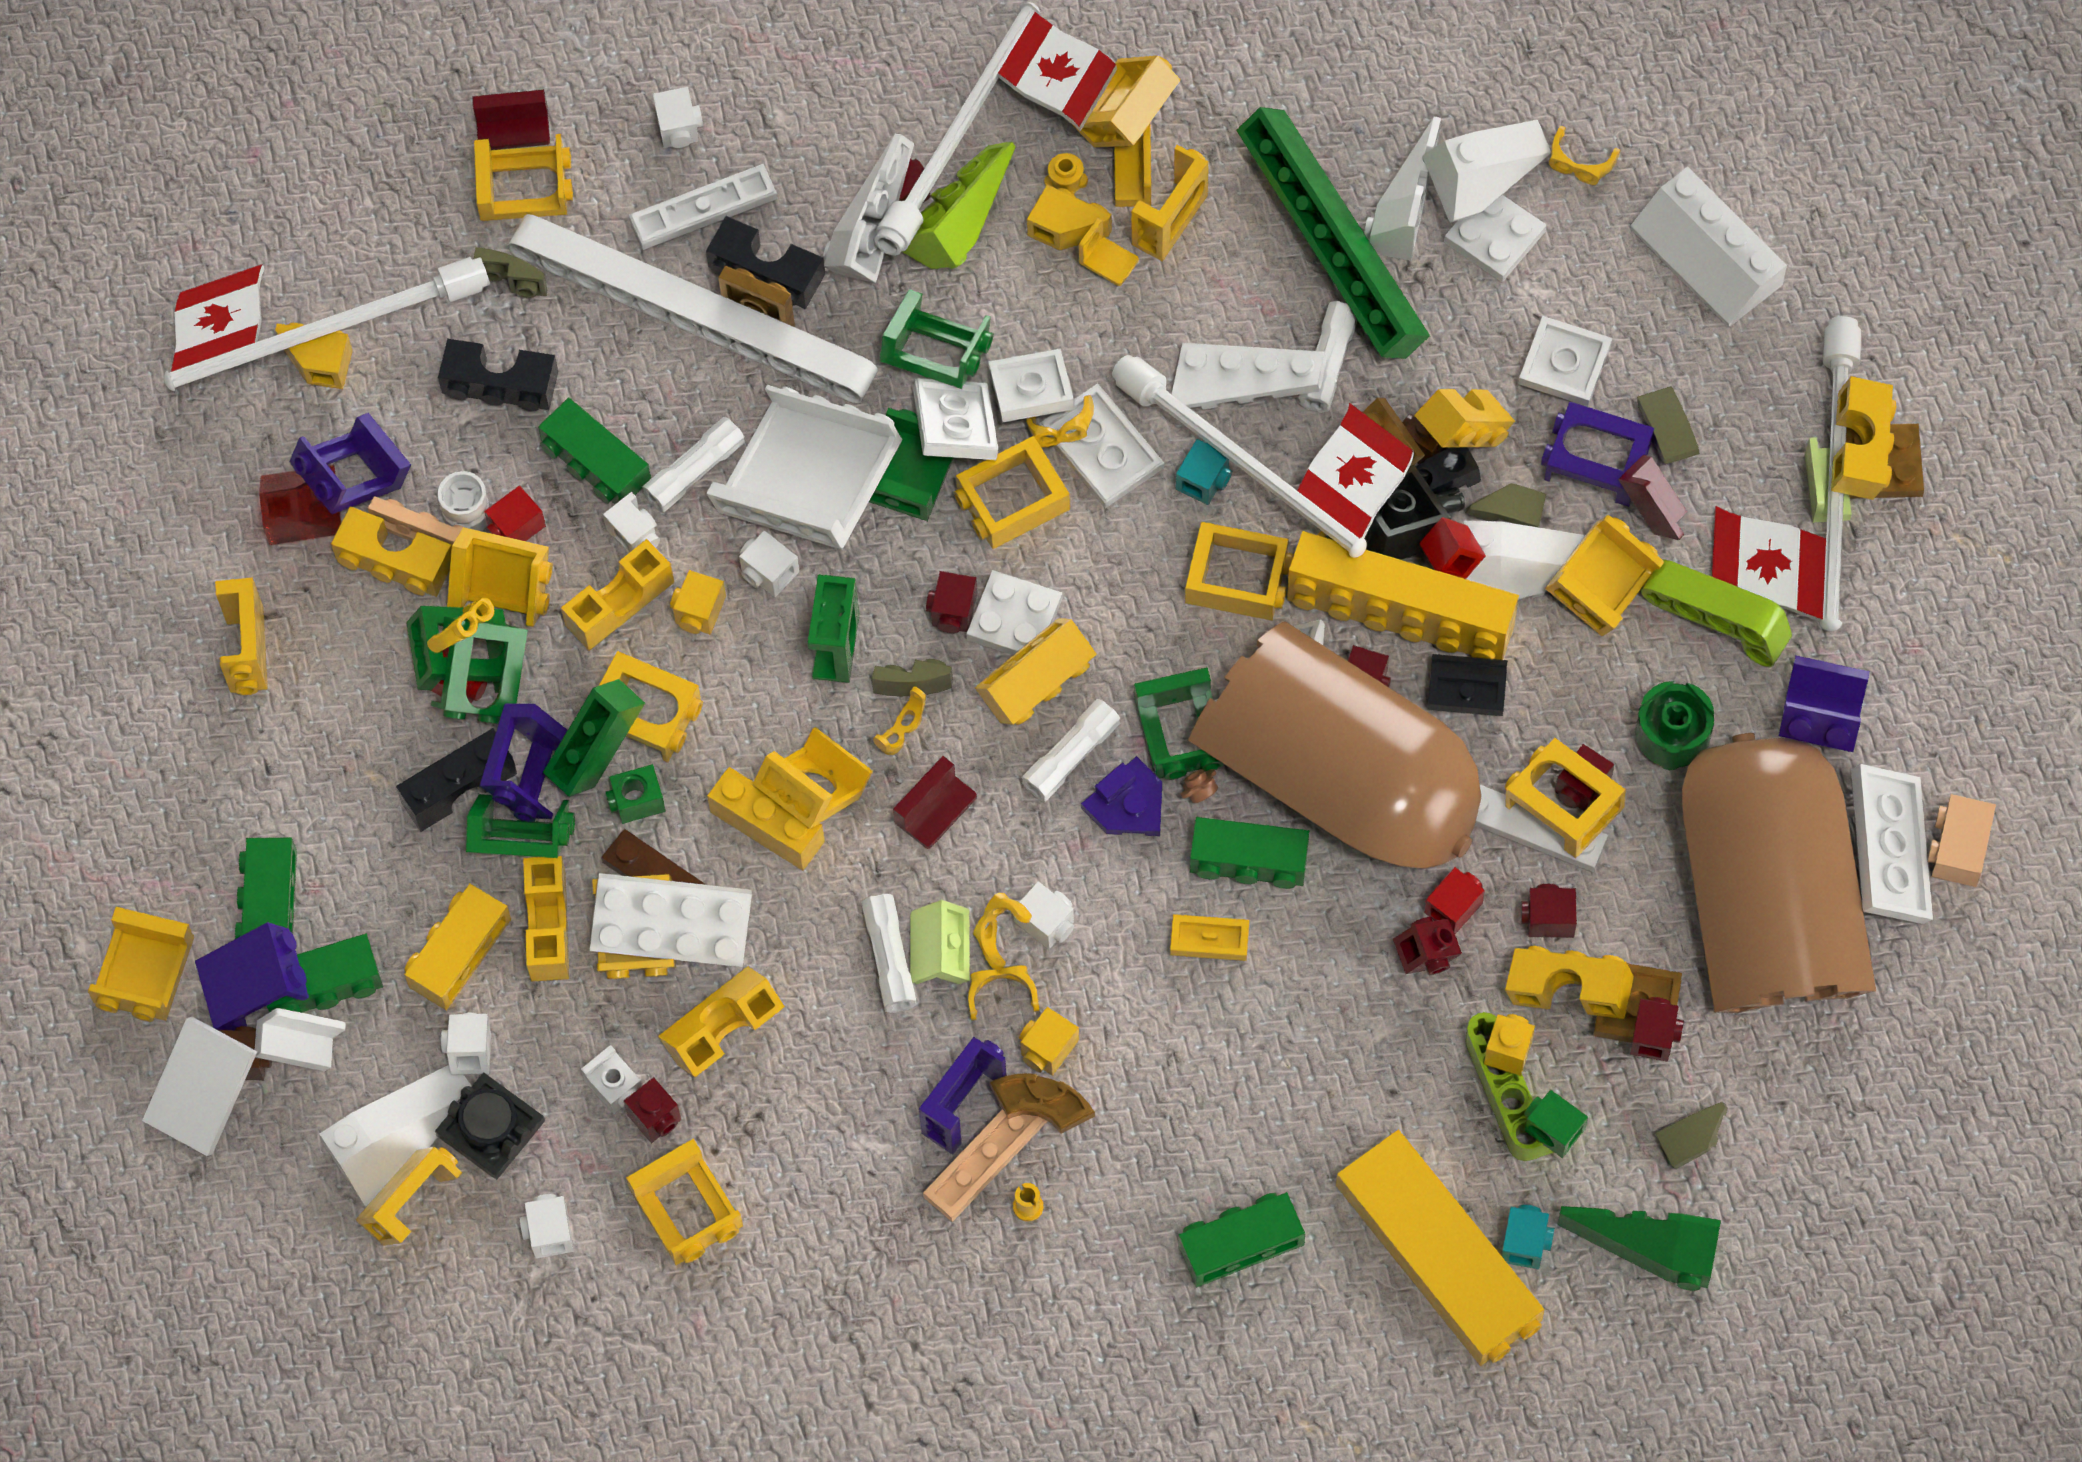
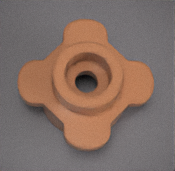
(1199, 785)

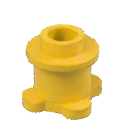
(1066, 172)

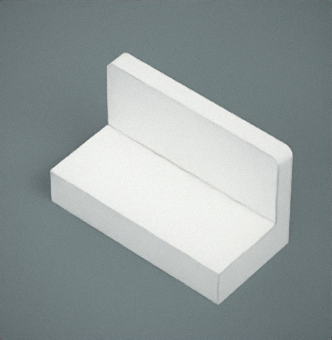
(297, 1038)

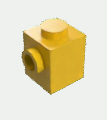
(698, 602)
(1048, 1041)
(1509, 1043)

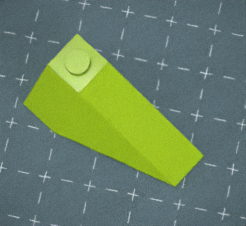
(960, 210)

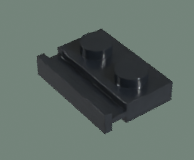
(1467, 685)

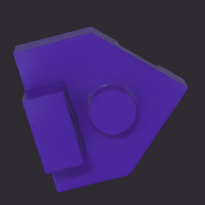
(1127, 801)

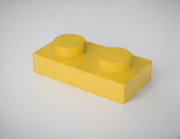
(1209, 937)

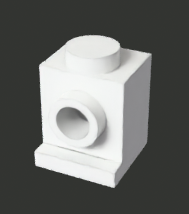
(629, 524)
(601, 1070)

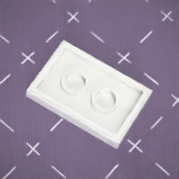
(955, 420)
(1112, 455)
(199, 1086)

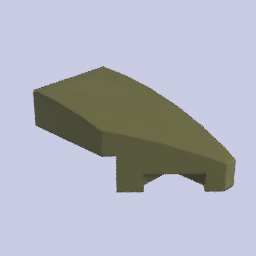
(1512, 504)
(1692, 1135)

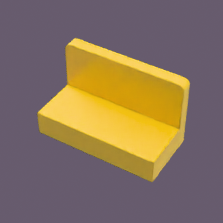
(1133, 172)

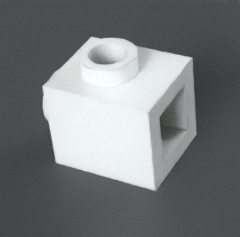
(677, 117)
(768, 564)
(1051, 915)
(467, 1043)
(547, 1226)

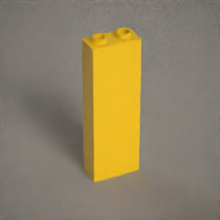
(1440, 1248)

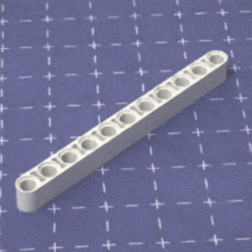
(693, 308)

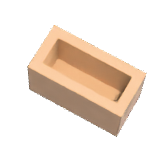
(1962, 840)

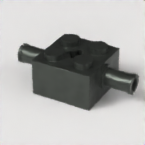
(1410, 516)

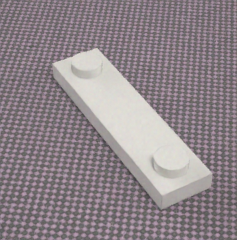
(703, 206)
(1528, 830)

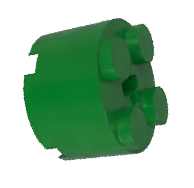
(1658, 719)

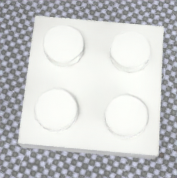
(1496, 237)
(1565, 361)
(1031, 385)
(1012, 613)

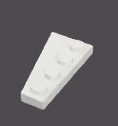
(1239, 373)

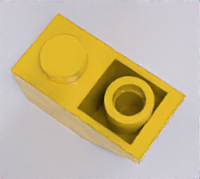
(1063, 219)
(320, 360)

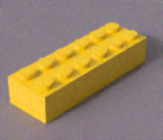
(1402, 598)

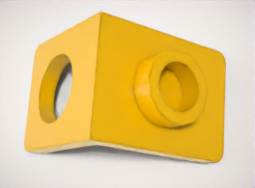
(1105, 256)

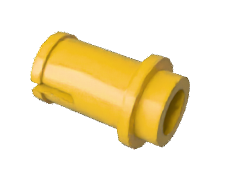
(1022, 1203)

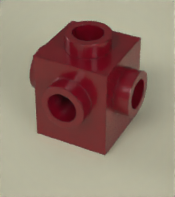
(1433, 941)

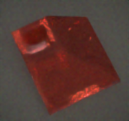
(292, 509)

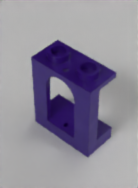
(374, 449)
(1562, 462)
(545, 737)
(938, 1109)

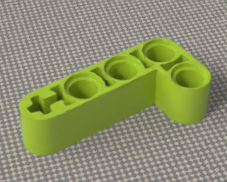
(1722, 607)
(1500, 1088)

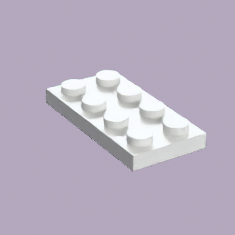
(1891, 844)
(670, 920)

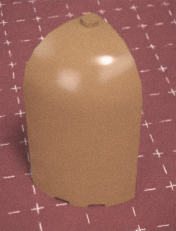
(1344, 751)
(1774, 875)

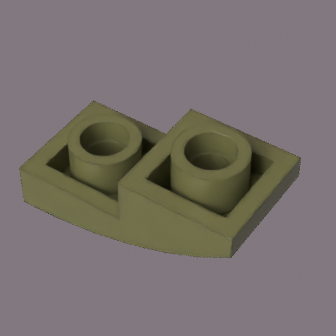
(522, 277)
(1672, 430)
(927, 675)

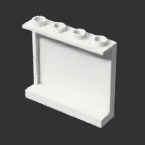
(809, 468)

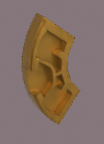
(1043, 1098)

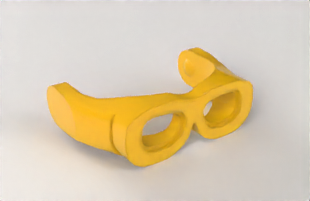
(1565, 165)
(1080, 423)
(475, 612)
(914, 707)
(987, 937)
(1016, 973)

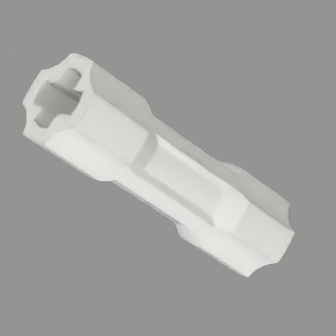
(1335, 336)
(714, 446)
(1054, 767)
(889, 955)

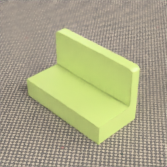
(1817, 469)
(940, 943)

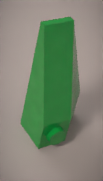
(1672, 1249)

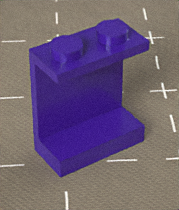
(1824, 703)
(250, 975)

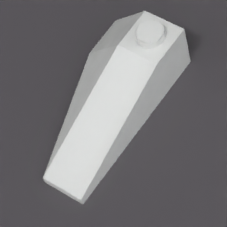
(1483, 165)
(1401, 207)
(852, 243)
(1520, 556)
(384, 1134)

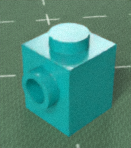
(1203, 472)
(1527, 1236)

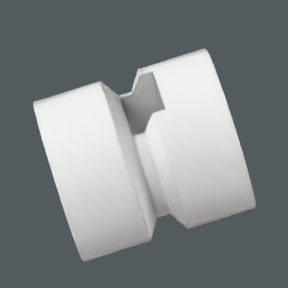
(463, 500)

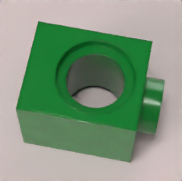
(639, 779)
(1555, 1122)

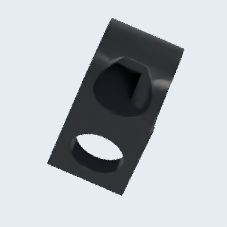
(1450, 470)

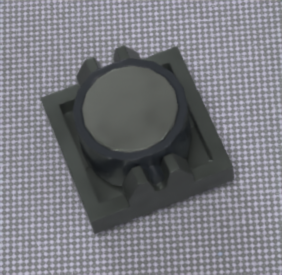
(489, 1125)

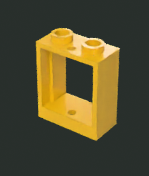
(1130, 101)
(1052, 505)
(1229, 599)

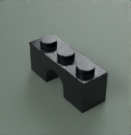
(737, 247)
(526, 384)
(433, 790)

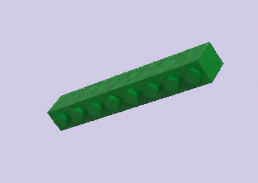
(1333, 233)

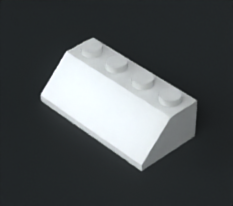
(1709, 247)

